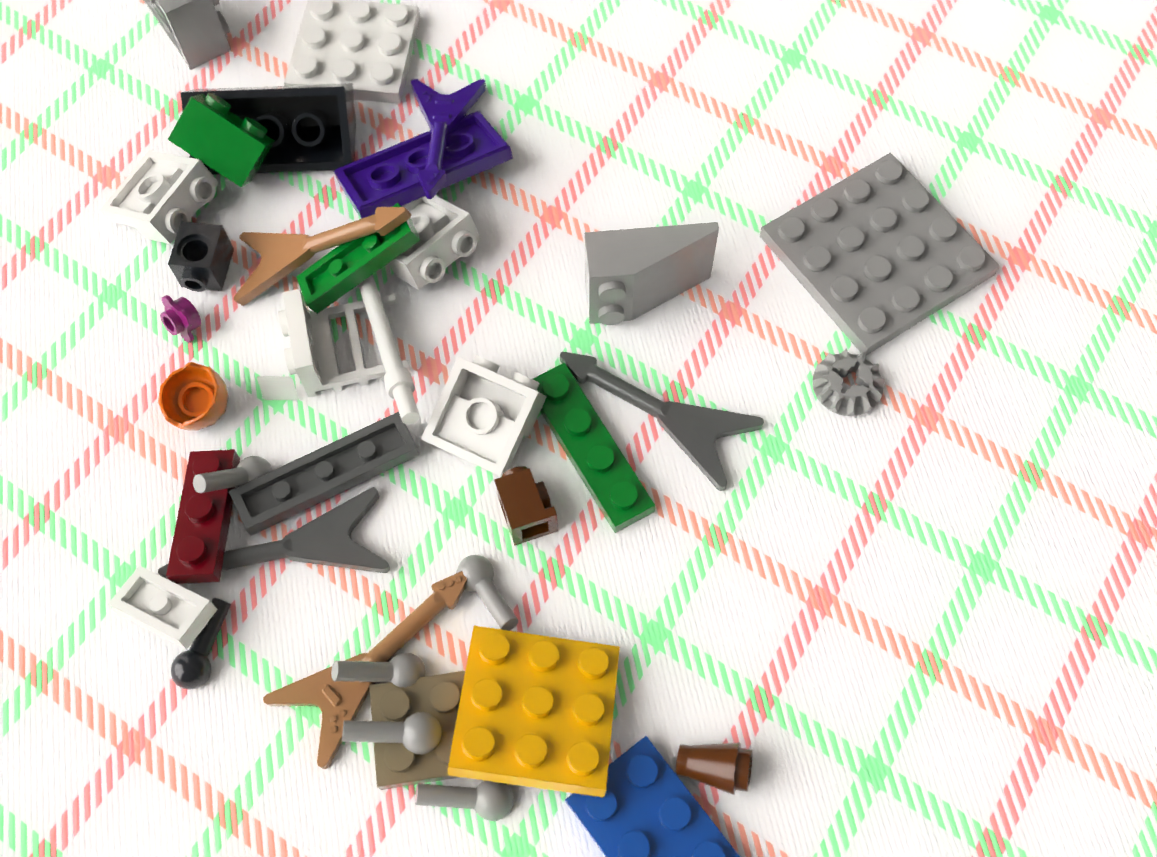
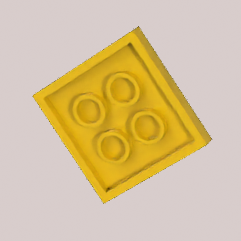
(536, 712)

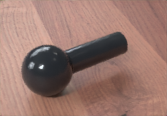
(193, 667)

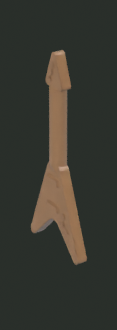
(286, 252)
(344, 699)

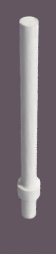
(397, 378)

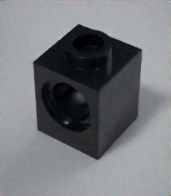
(201, 256)

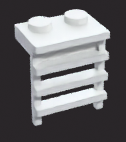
(313, 344)

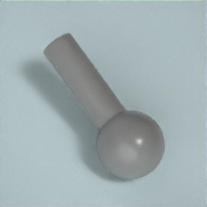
(246, 470)
(480, 577)
(401, 670)
(418, 733)
(490, 799)

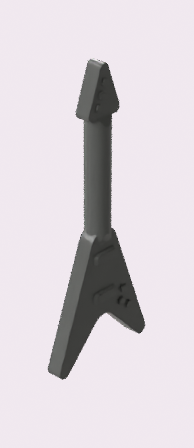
(688, 425)
(318, 542)

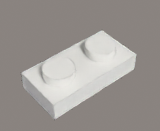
(163, 607)

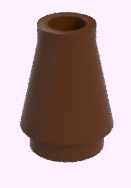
(716, 765)

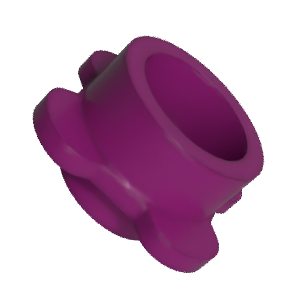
(180, 317)

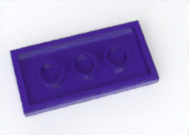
(393, 173)

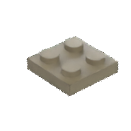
(430, 694)

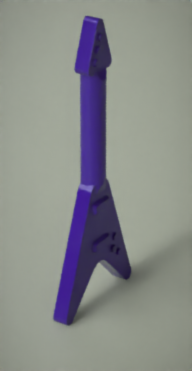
(442, 116)

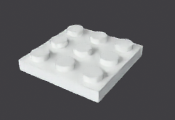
(355, 45)

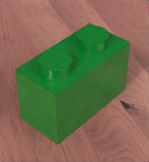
(221, 138)

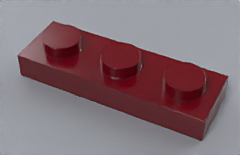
(202, 522)

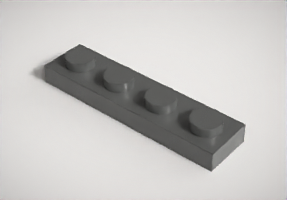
(323, 473)

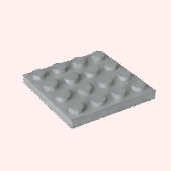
(878, 253)

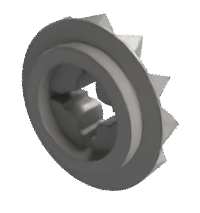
(857, 399)

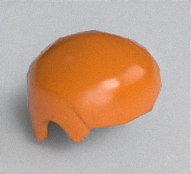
(193, 397)

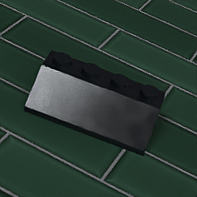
(308, 123)

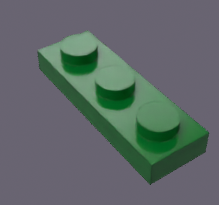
(352, 264)

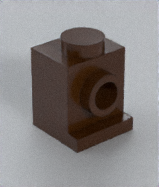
(525, 505)

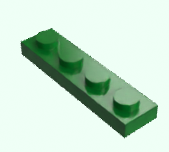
(592, 450)

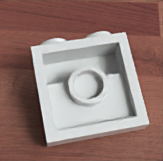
(161, 195)
(444, 236)
(484, 414)

